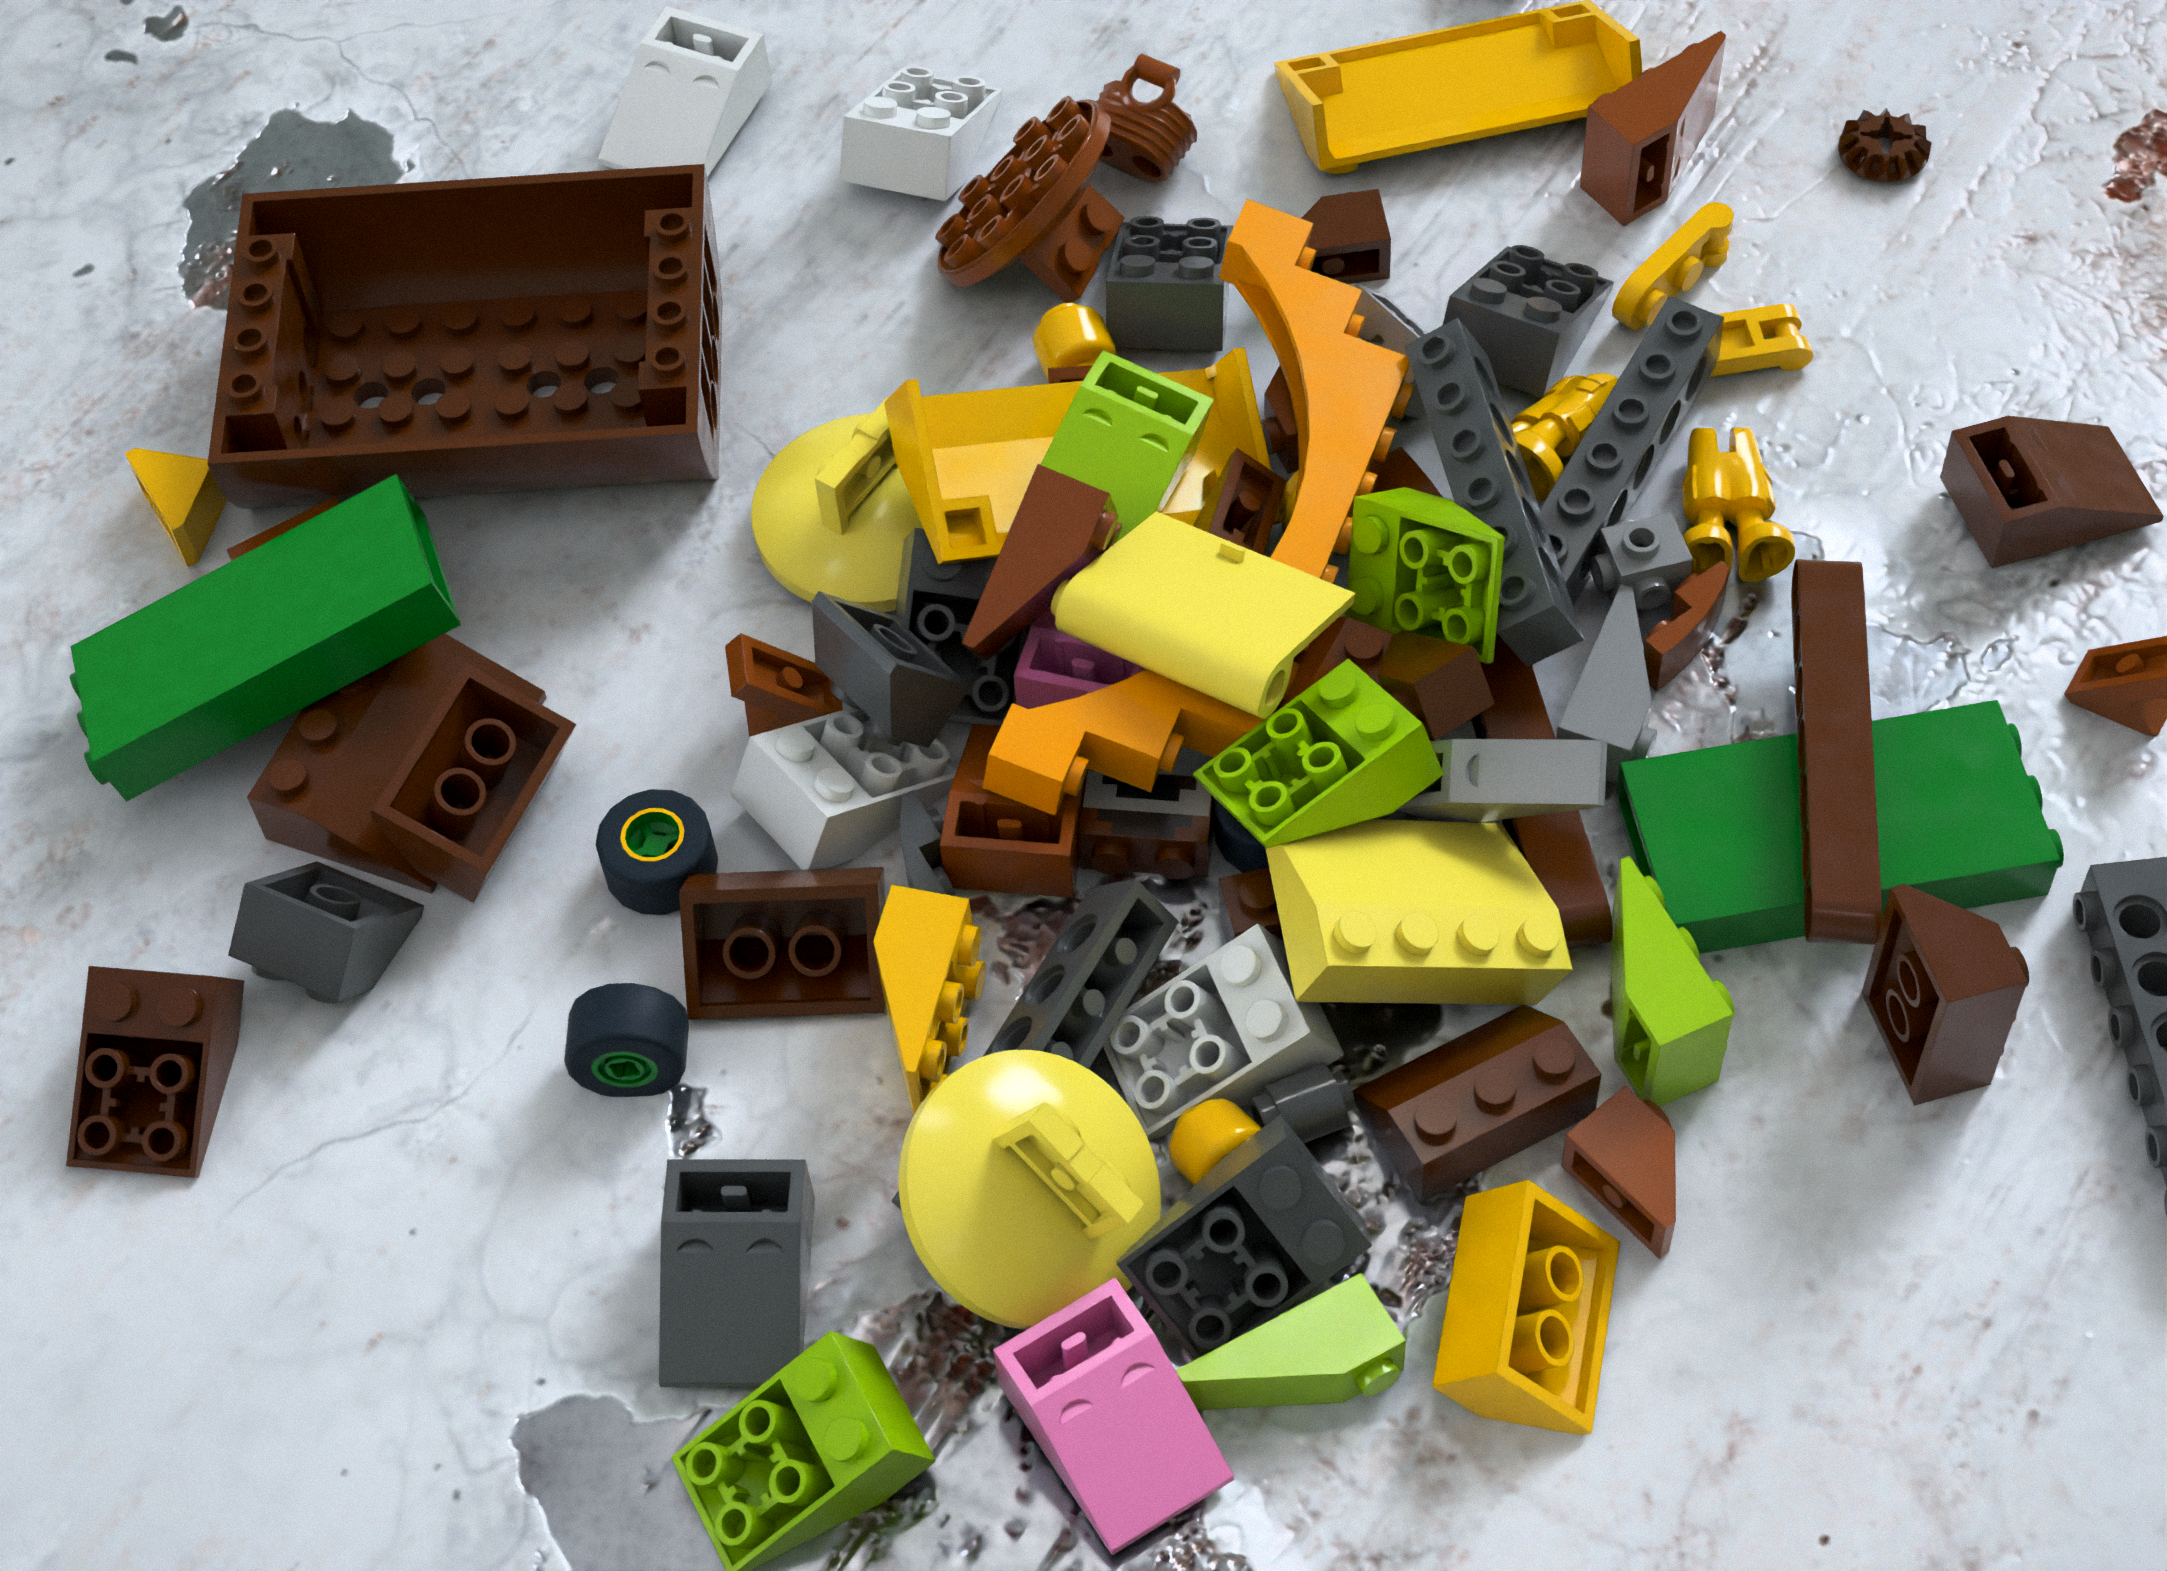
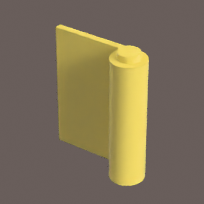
(1199, 611)

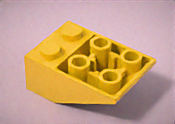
(927, 977)

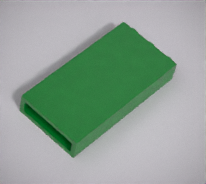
(260, 638)
(1727, 833)

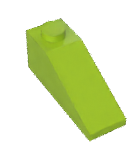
(1306, 1356)

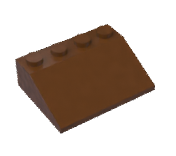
(347, 750)

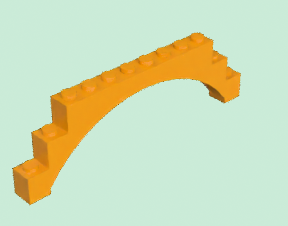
(1342, 411)

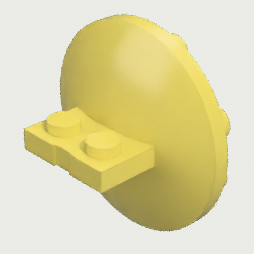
(836, 513)
(1025, 1185)

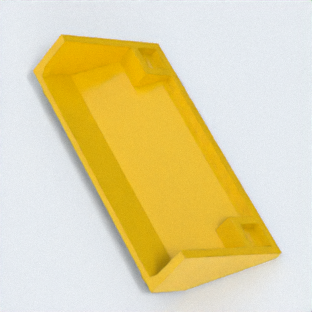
(1456, 83)
(977, 450)

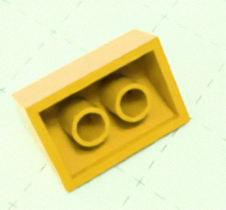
(1527, 1310)

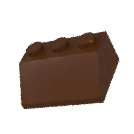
(470, 780)
(782, 943)
(1942, 993)
(1480, 1098)

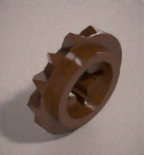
(1863, 151)

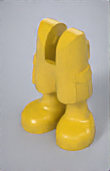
(1559, 426)
(1737, 490)

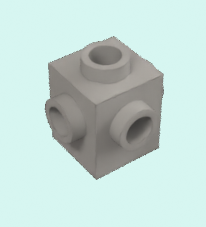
(1644, 556)

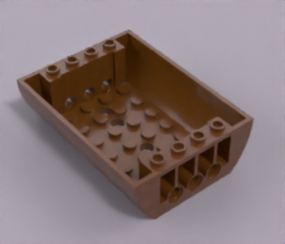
(479, 300)

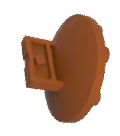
(1037, 206)

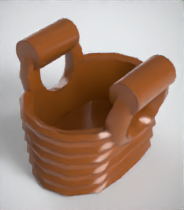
(1146, 136)

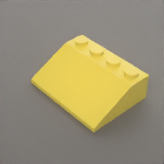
(1416, 916)

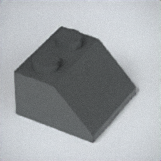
(884, 671)
(321, 930)

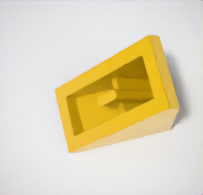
(181, 496)

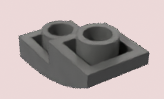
(921, 846)

